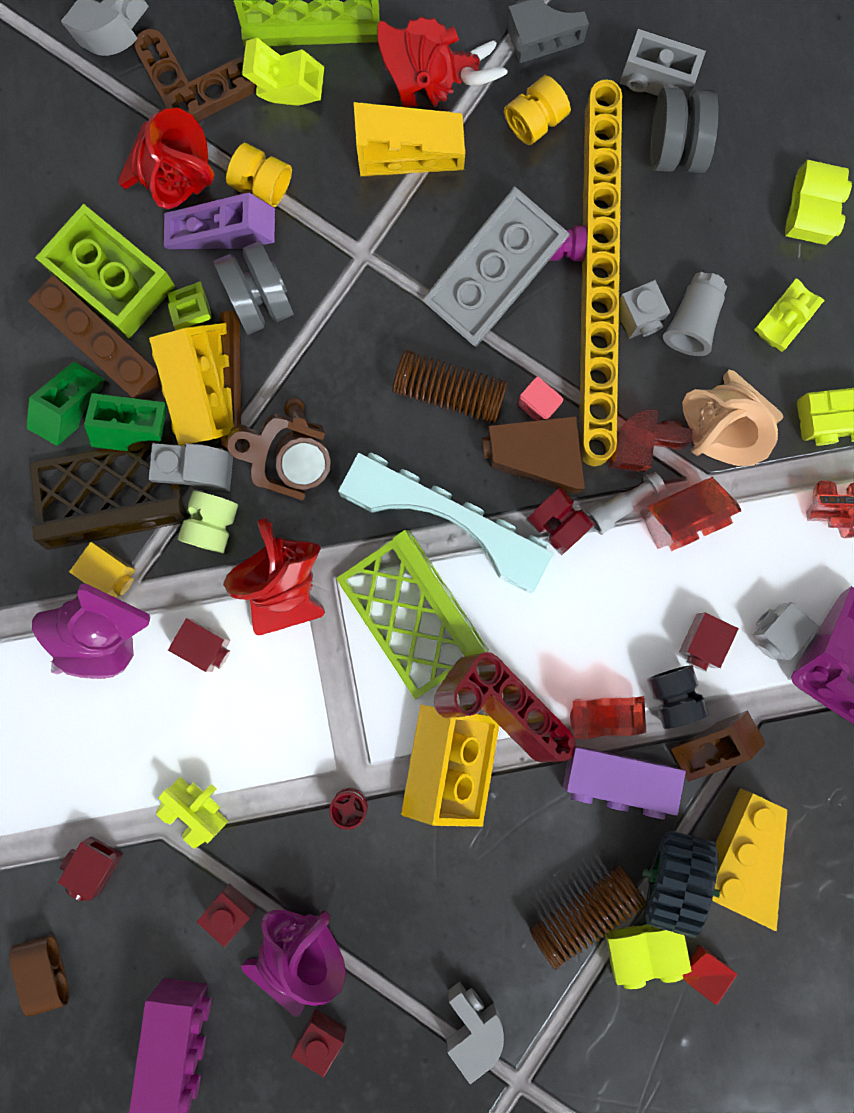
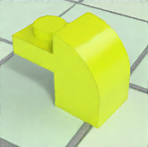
(284, 78)

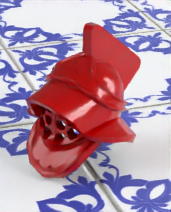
(169, 158)
(277, 582)

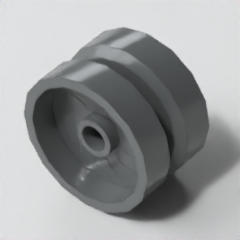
(684, 130)
(254, 287)

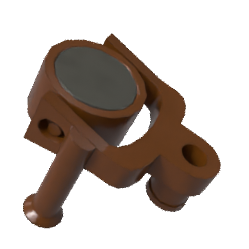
(298, 455)

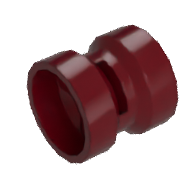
(347, 815)

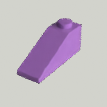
(220, 224)

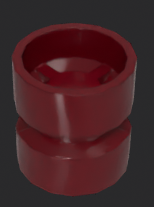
(573, 526)

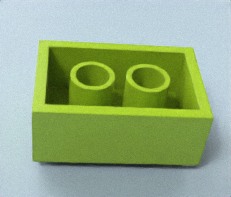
(106, 271)

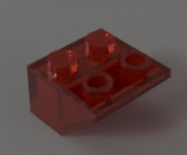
(680, 516)

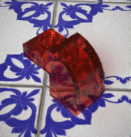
(640, 435)
(608, 716)

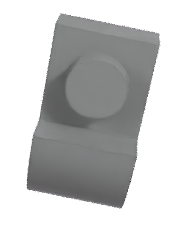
(104, 26)
(191, 465)
(480, 1040)

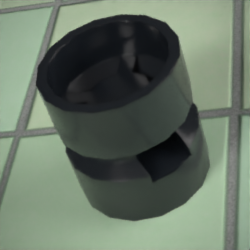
(677, 696)

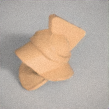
(732, 422)

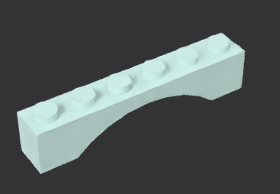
(380, 488)

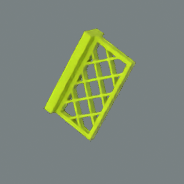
(308, 24)
(436, 593)

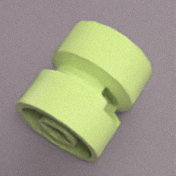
(207, 521)

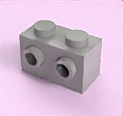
(661, 64)

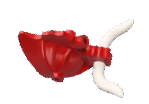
(422, 59)

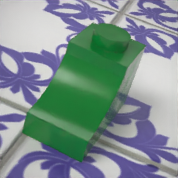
(61, 402)
(121, 421)

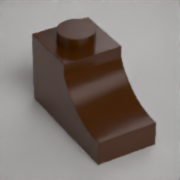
(719, 747)

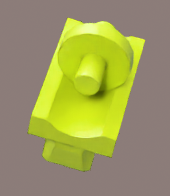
(788, 316)
(194, 809)

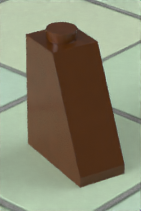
(538, 452)

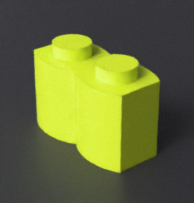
(818, 202)
(646, 954)

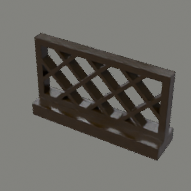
(103, 522)

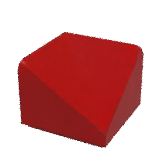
(709, 975)

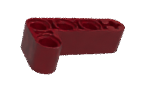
(517, 712)

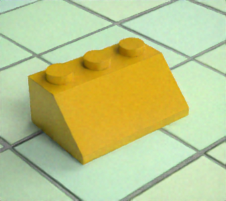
(450, 769)

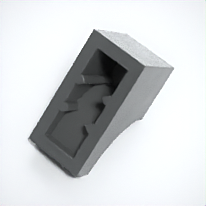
(541, 30)

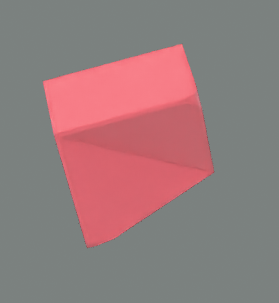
(539, 400)

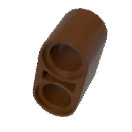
(39, 975)

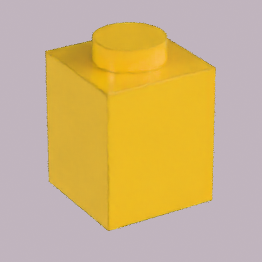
(103, 570)

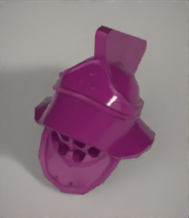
(90, 634)
(297, 960)

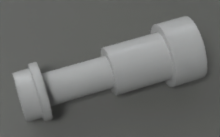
(621, 505)

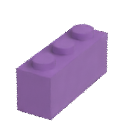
(624, 782)

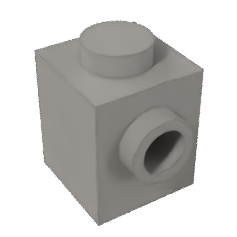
(643, 310)
(784, 631)

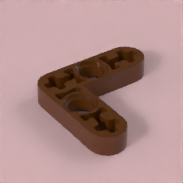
(185, 91)

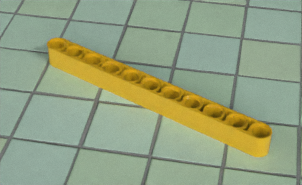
(606, 256)

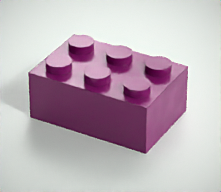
(170, 1047)

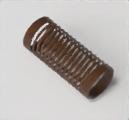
(490, 404)
(621, 883)

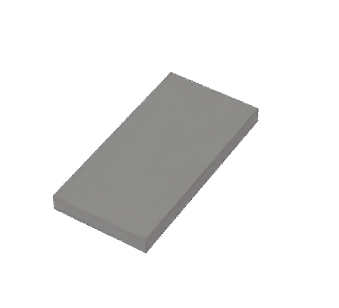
(495, 266)

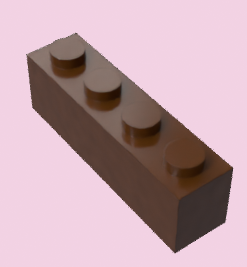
(96, 340)

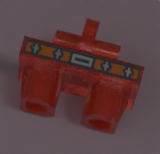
(833, 507)

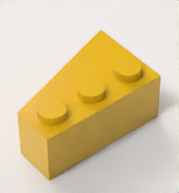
(407, 140)
(193, 382)
(751, 858)

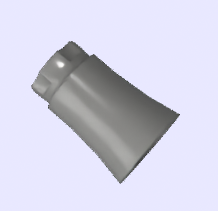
(697, 315)

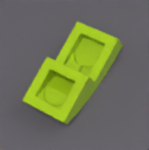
(189, 306)

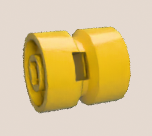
(542, 107)
(253, 173)

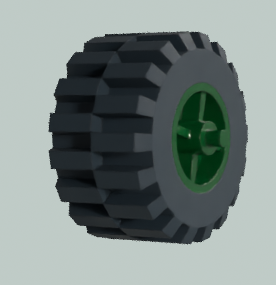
(681, 884)

